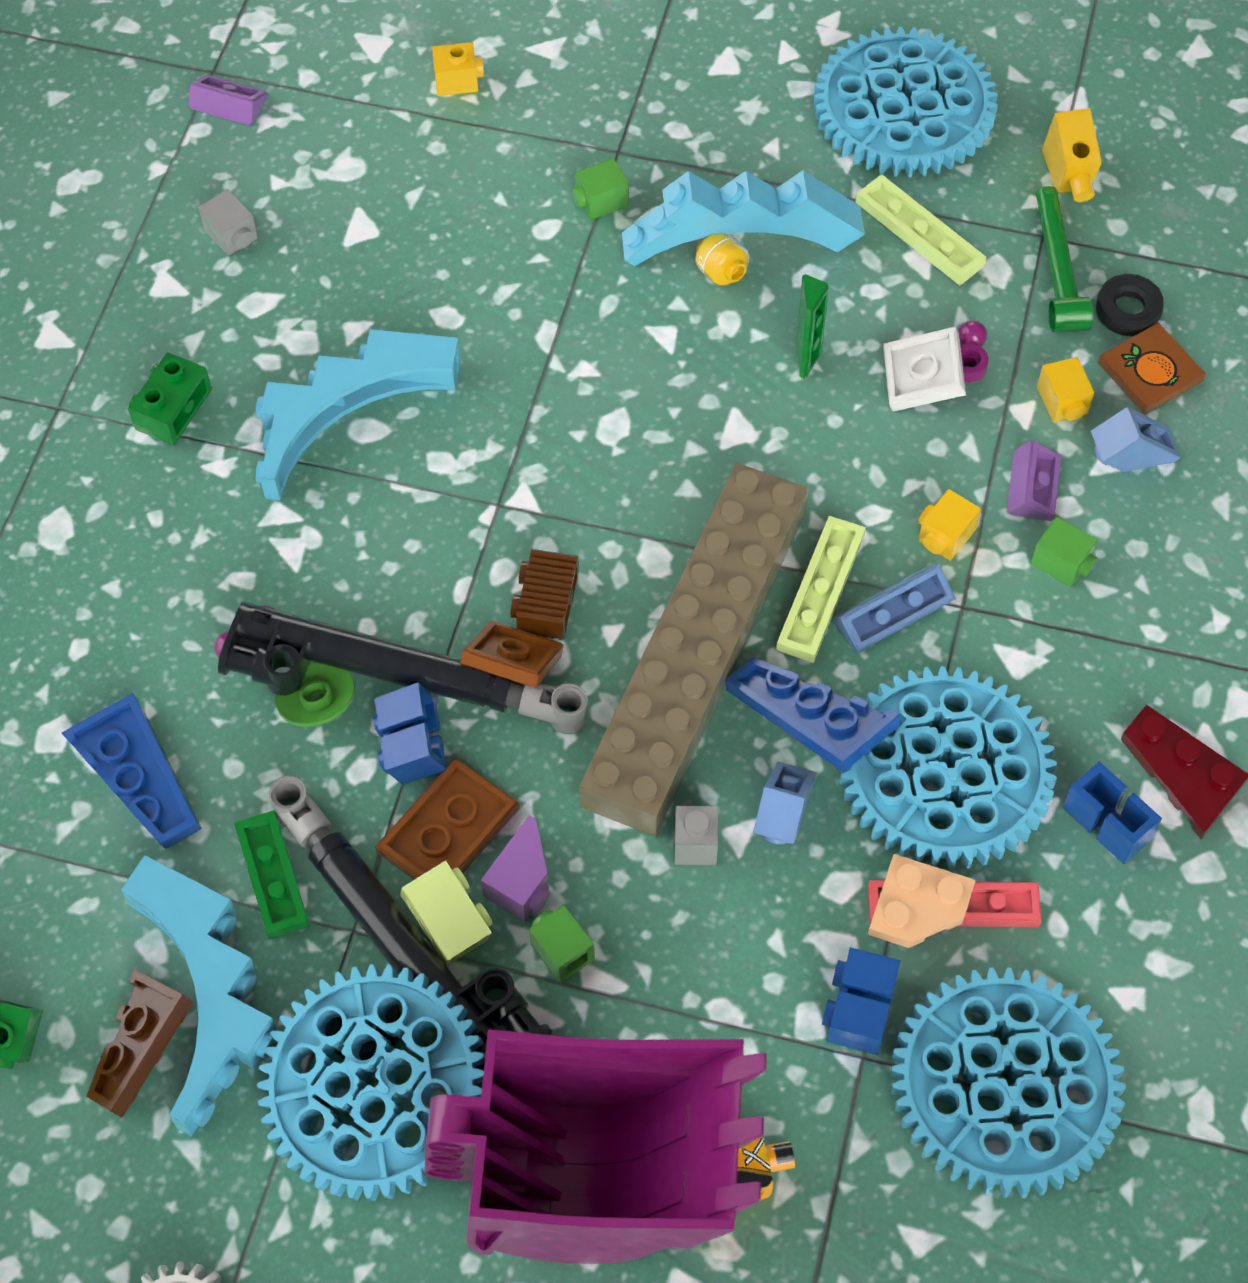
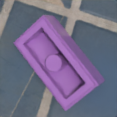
(226, 99)
(1034, 482)

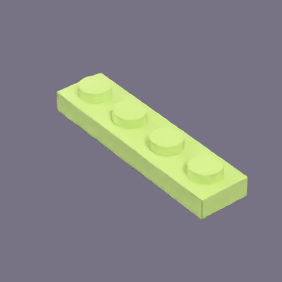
(920, 229)
(820, 589)

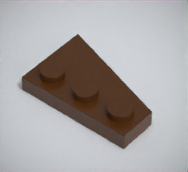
(143, 1035)

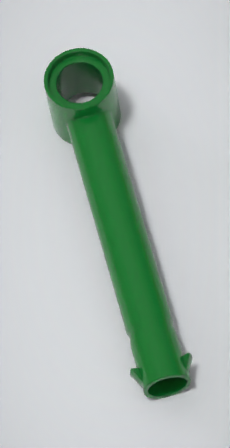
(1067, 310)

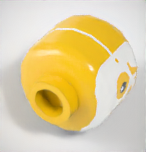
(722, 258)

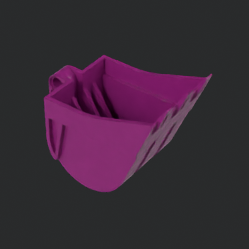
(598, 1145)

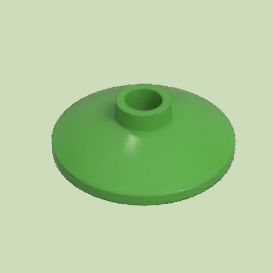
(321, 697)

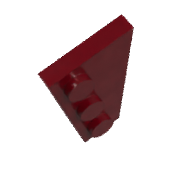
(1189, 770)

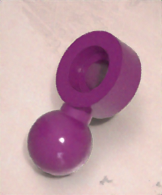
(972, 338)

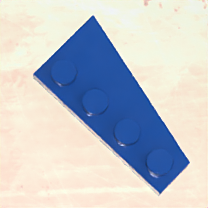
(811, 713)
(135, 767)

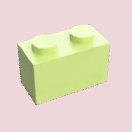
(446, 912)

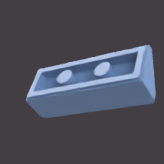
(894, 607)

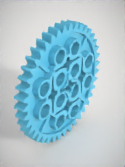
(905, 101)
(1006, 803)
(298, 1096)
(959, 1138)

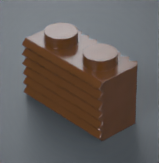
(546, 593)

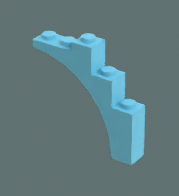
(744, 205)
(385, 367)
(226, 1028)

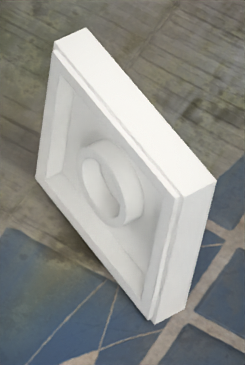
(924, 369)

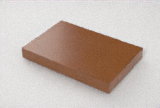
(448, 823)

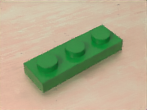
(271, 875)

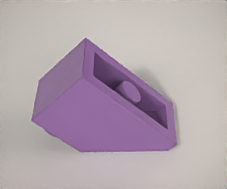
(519, 874)

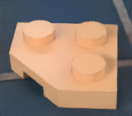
(919, 902)

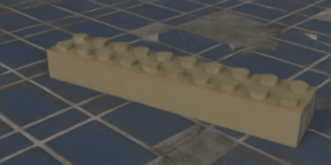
(693, 650)

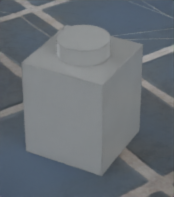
(228, 222)
(696, 835)

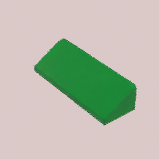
(811, 323)

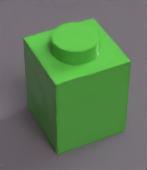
(601, 189)
(1065, 552)
(561, 943)

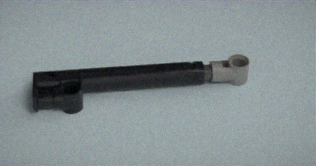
(273, 639)
(388, 924)

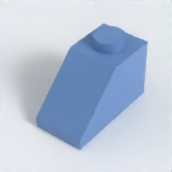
(1134, 442)
(784, 803)

